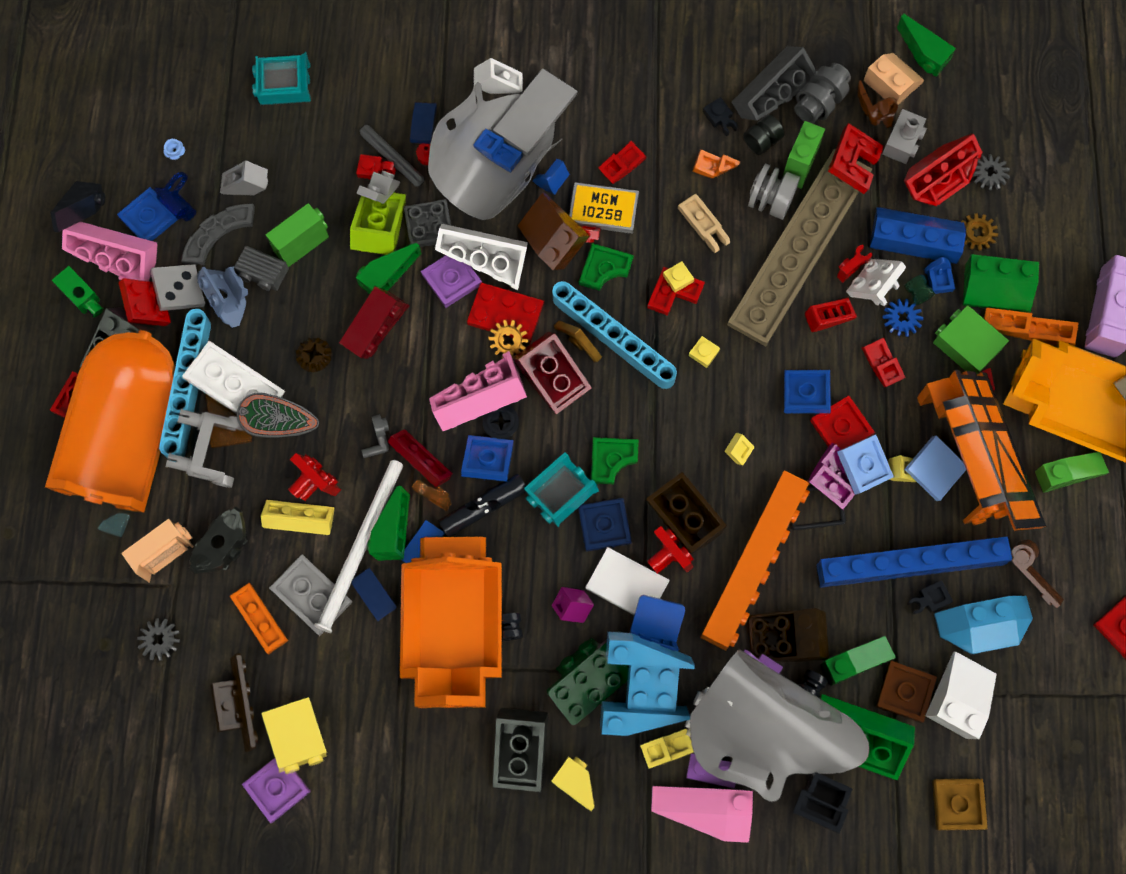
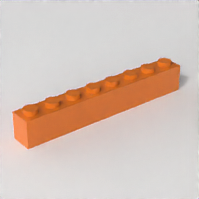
(754, 561)

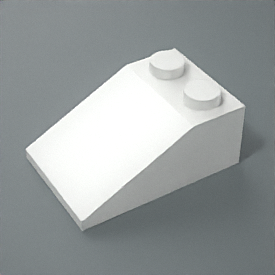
(963, 697)

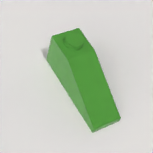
(1070, 471)

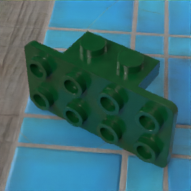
(586, 681)

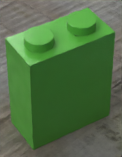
(804, 151)
(298, 234)
(970, 340)

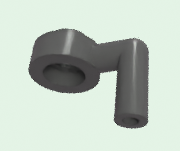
(380, 426)

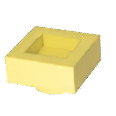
(678, 277)
(704, 352)
(739, 449)

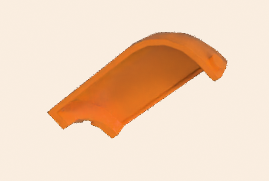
(115, 423)

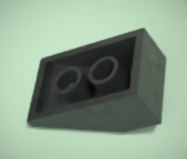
(520, 749)

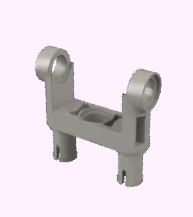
(194, 465)

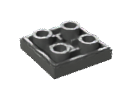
(425, 220)

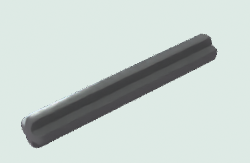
(391, 155)

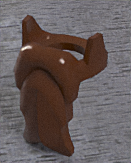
(886, 110)

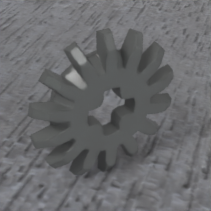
(995, 179)
(168, 639)

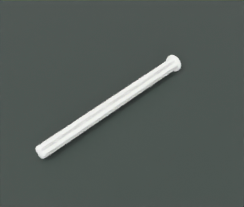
(359, 547)

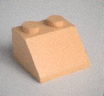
(892, 78)

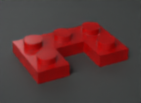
(850, 146)

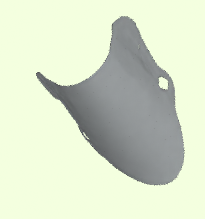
(468, 176)
(770, 729)

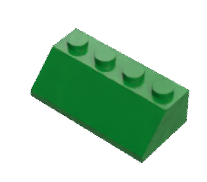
(888, 738)

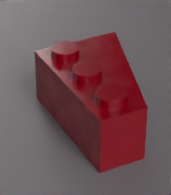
(373, 322)

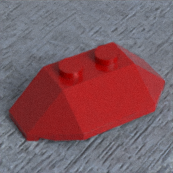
(944, 171)

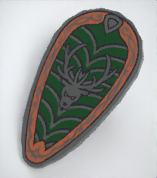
(274, 417)

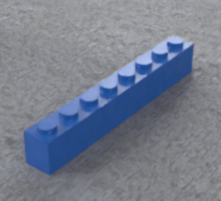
(914, 562)

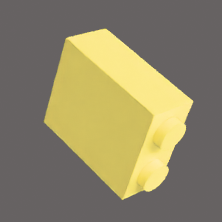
(294, 736)

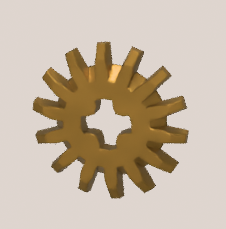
(986, 228)
(508, 329)

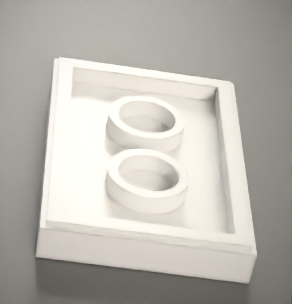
(624, 581)

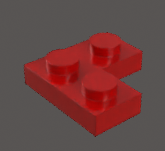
(664, 296)

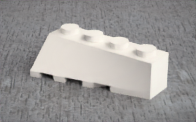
(484, 252)

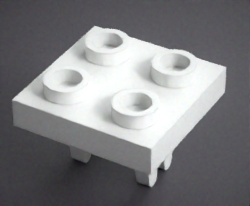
(876, 280)

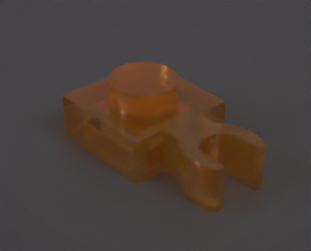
(438, 496)

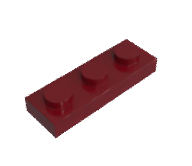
(420, 458)

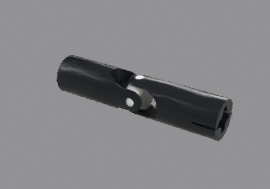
(467, 514)

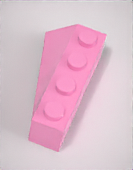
(111, 250)

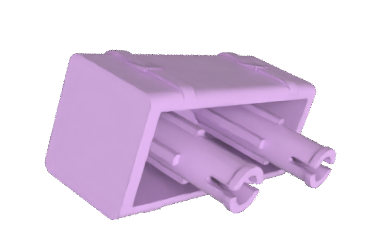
(1108, 317)

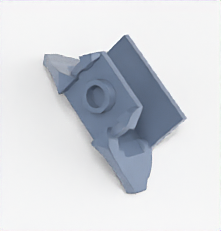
(228, 309)

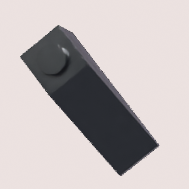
(77, 204)

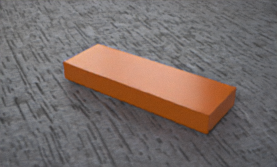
(258, 618)

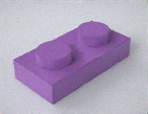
(697, 773)

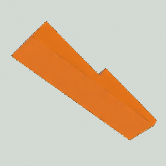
(1027, 327)

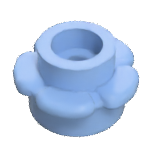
(173, 144)

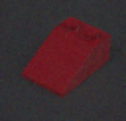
(552, 372)

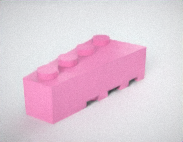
(479, 394)

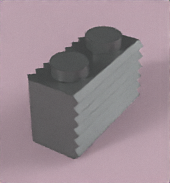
(261, 268)

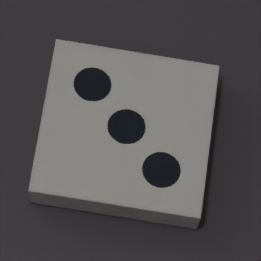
(177, 287)

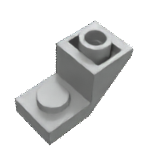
(380, 187)

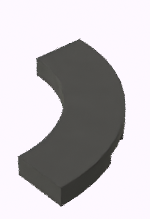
(213, 229)

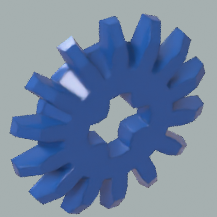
(903, 326)

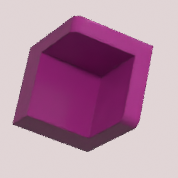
(572, 605)

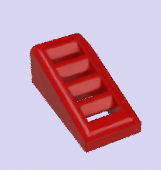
(818, 321)

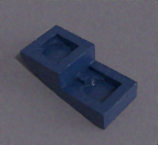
(423, 123)
(373, 594)

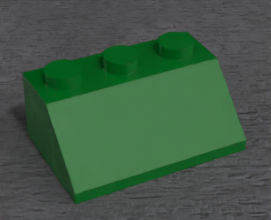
(1000, 283)

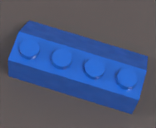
(918, 235)

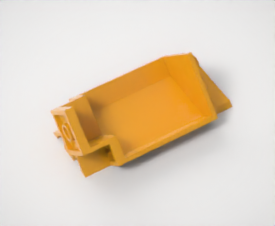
(1072, 396)

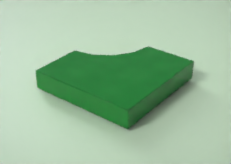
(604, 265)
(610, 456)

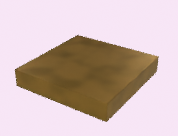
(959, 804)

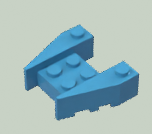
(650, 686)

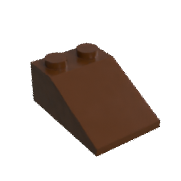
(552, 233)

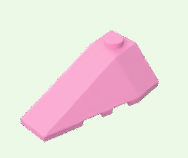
(711, 811)

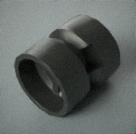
(762, 136)

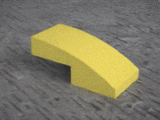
(667, 748)

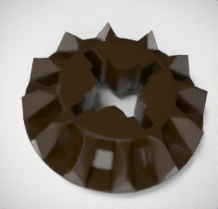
(318, 362)

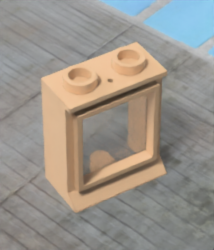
(158, 549)

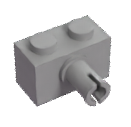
(904, 137)

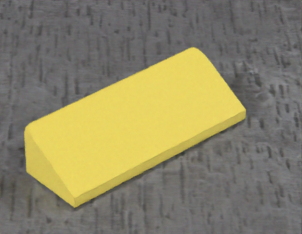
(297, 517)

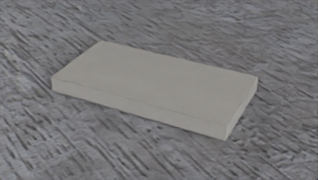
(535, 112)

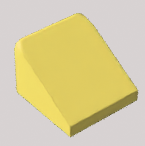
(897, 466)

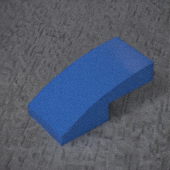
(497, 151)

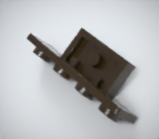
(232, 704)

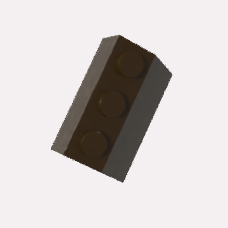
(686, 513)

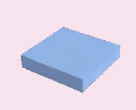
(865, 464)
(936, 468)

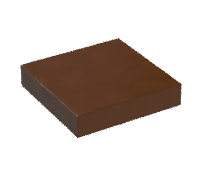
(906, 691)

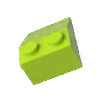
(377, 224)

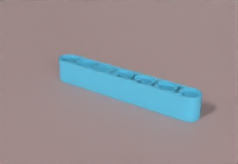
(617, 344)
(189, 394)

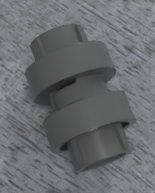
(825, 89)

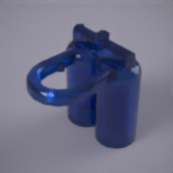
(173, 200)

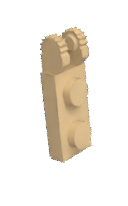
(703, 221)

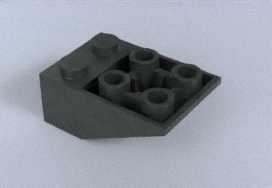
(115, 322)

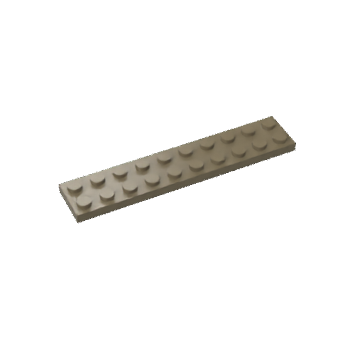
(794, 256)

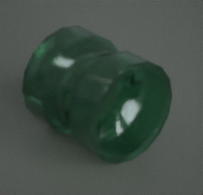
(919, 289)

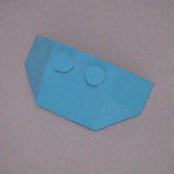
(986, 624)

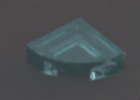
(115, 525)

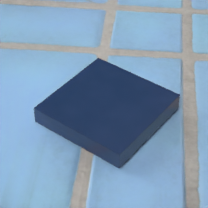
(604, 524)

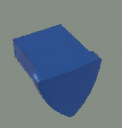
(553, 178)
(940, 276)

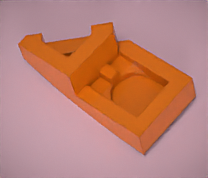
(712, 165)

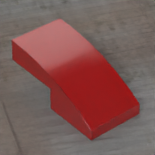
(623, 163)
(882, 362)

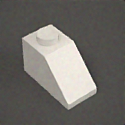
(497, 78)

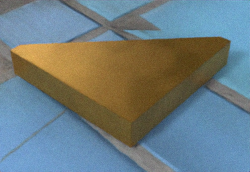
(579, 339)

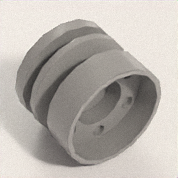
(773, 191)

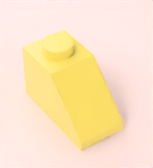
(575, 782)

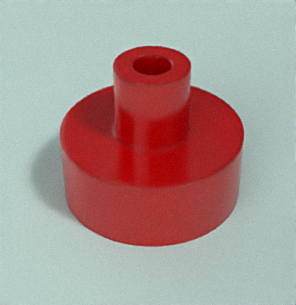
(423, 153)

